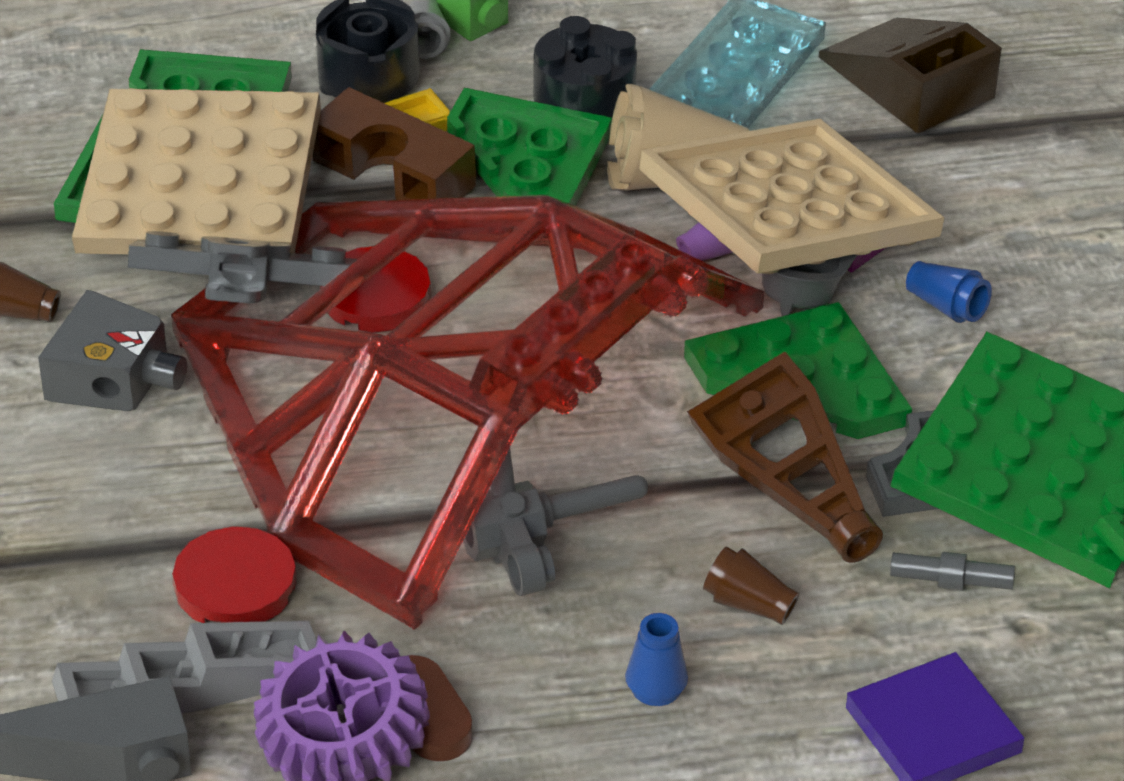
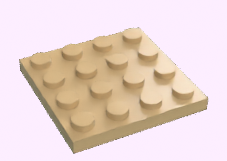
(198, 167)
(790, 195)

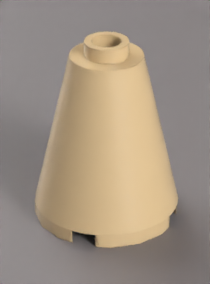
(651, 121)

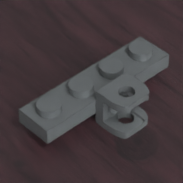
(237, 266)

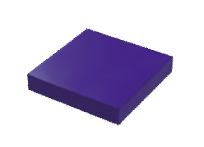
(934, 721)

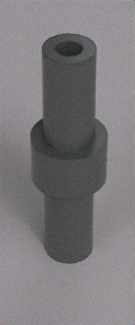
(952, 571)

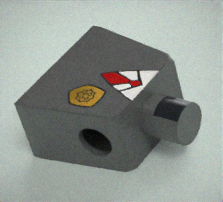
(108, 356)

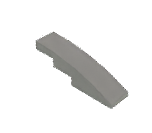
(207, 670)

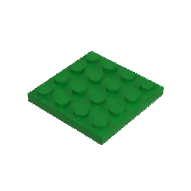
(1025, 456)

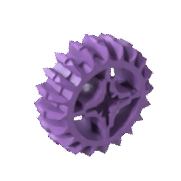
(379, 698)

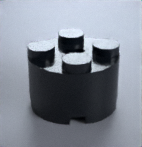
(367, 48)
(583, 66)

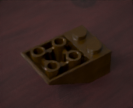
(920, 68)

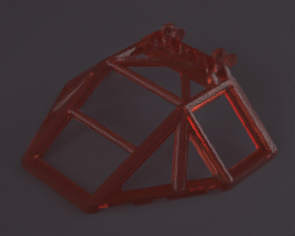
(514, 379)

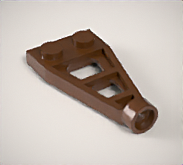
(758, 406)

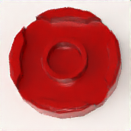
(387, 296)
(234, 576)

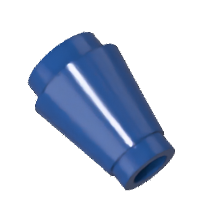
(951, 290)
(657, 662)

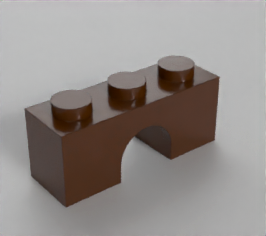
(365, 133)

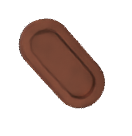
(449, 720)

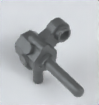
(516, 520)

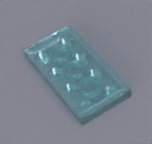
(741, 60)

